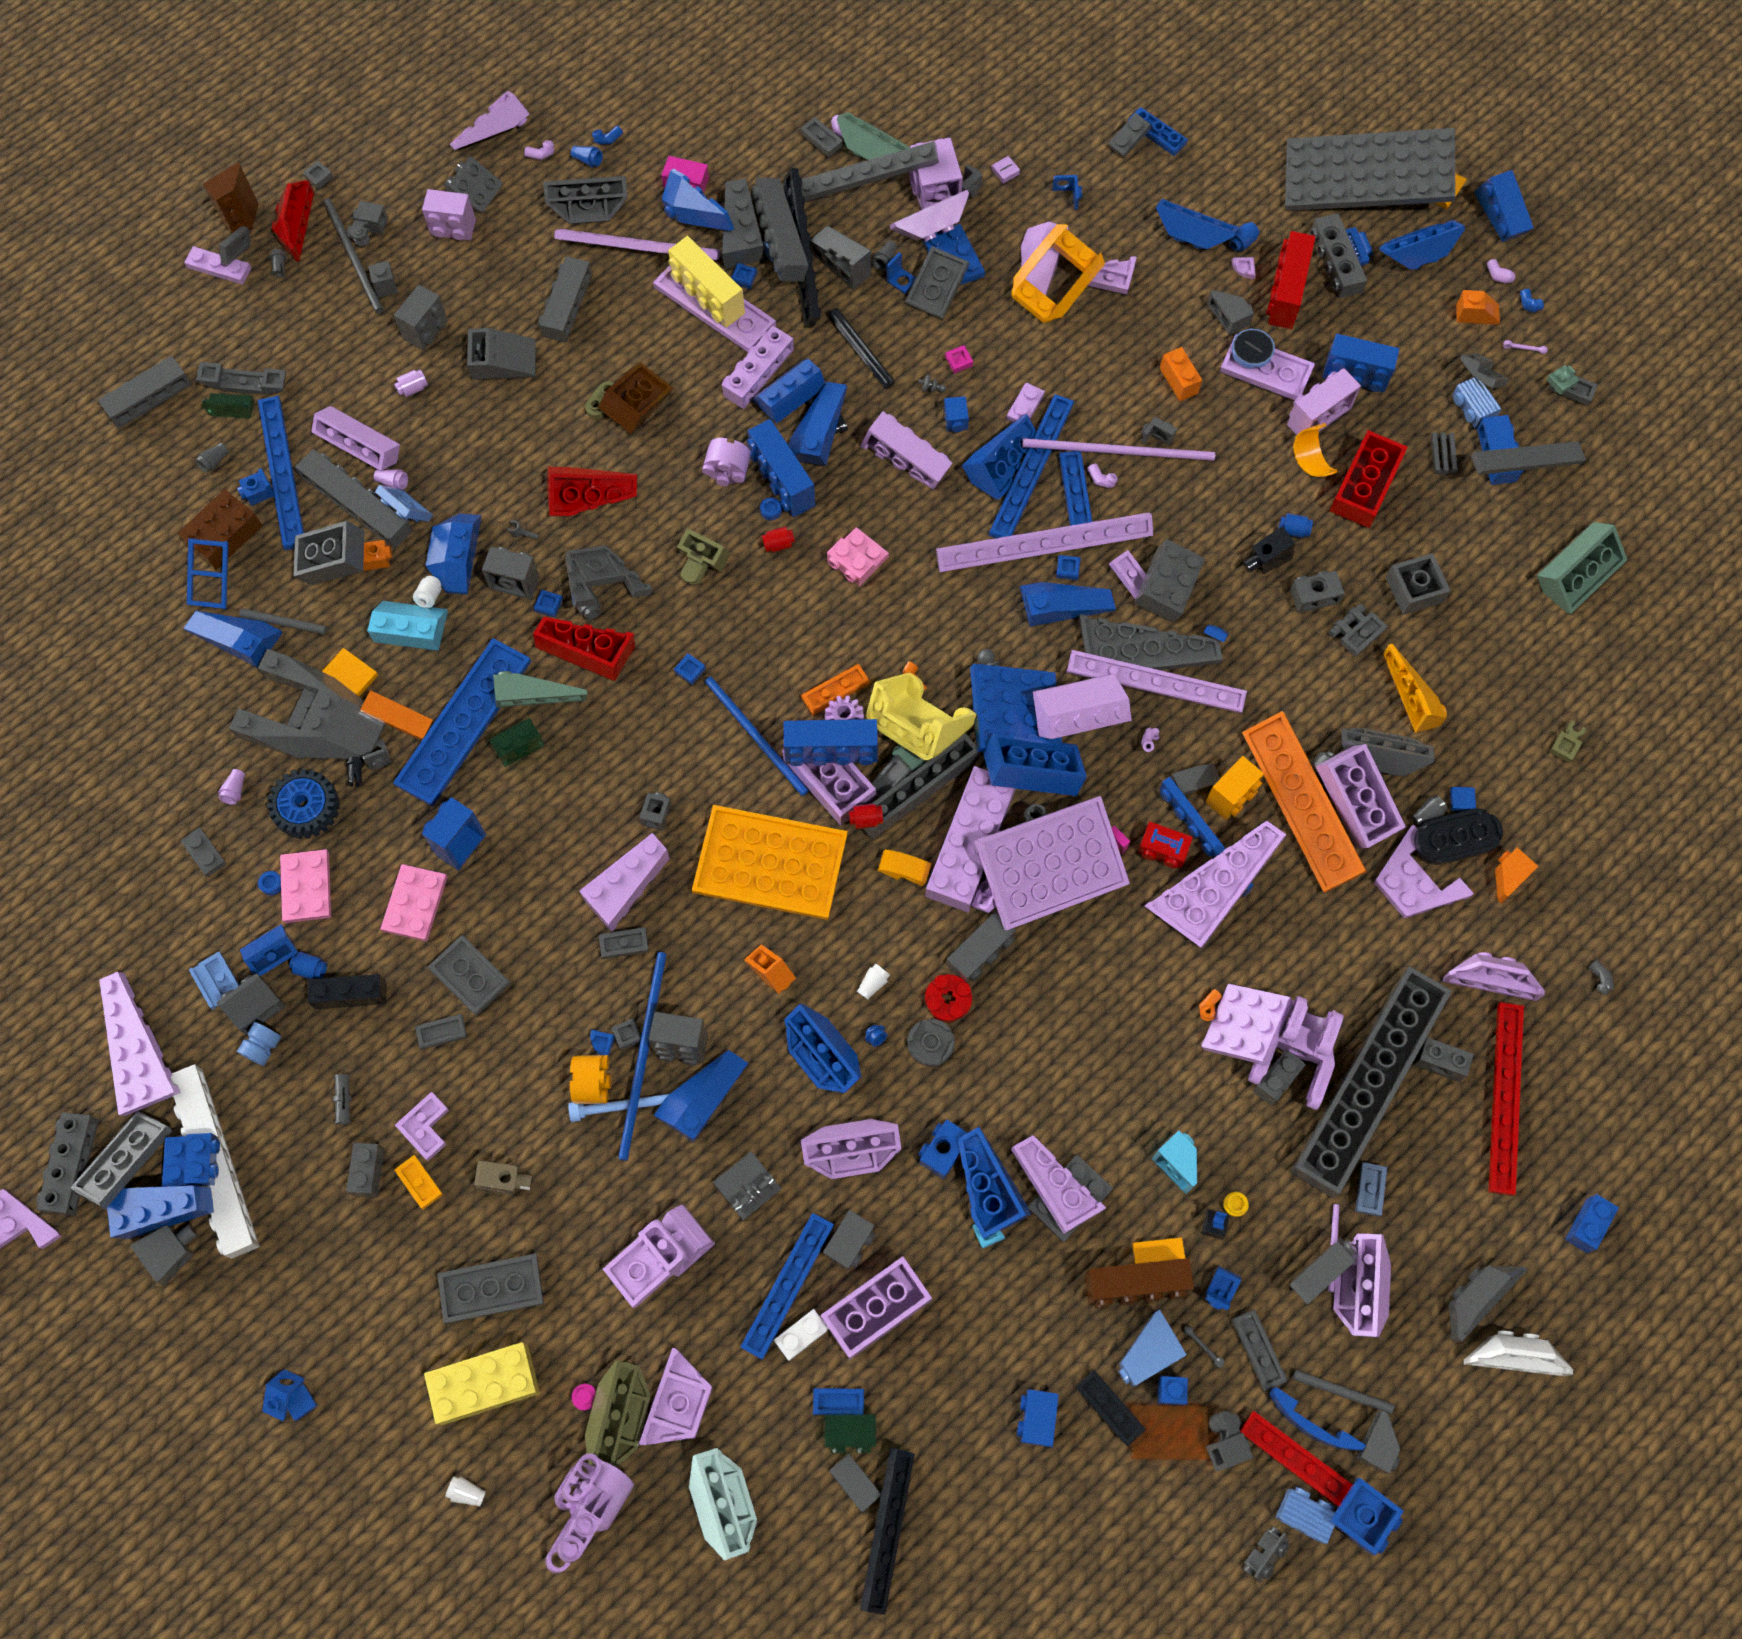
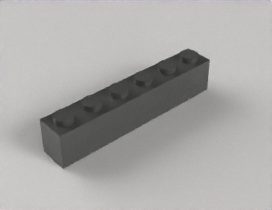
(779, 229)
(353, 498)
(924, 783)

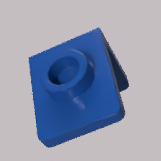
(1072, 185)
(895, 271)
(277, 1395)

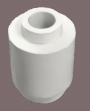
(427, 592)

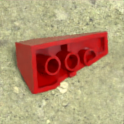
(582, 489)

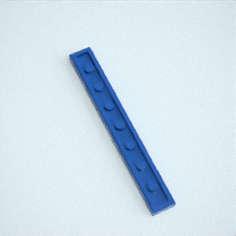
(1031, 469)
(281, 470)

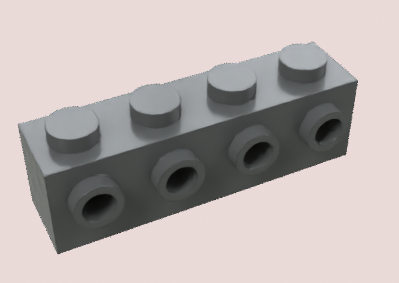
(67, 1163)

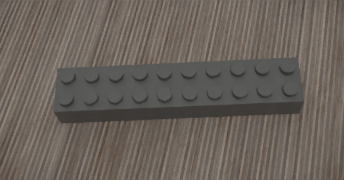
(1371, 1082)

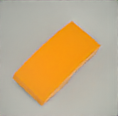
(903, 865)

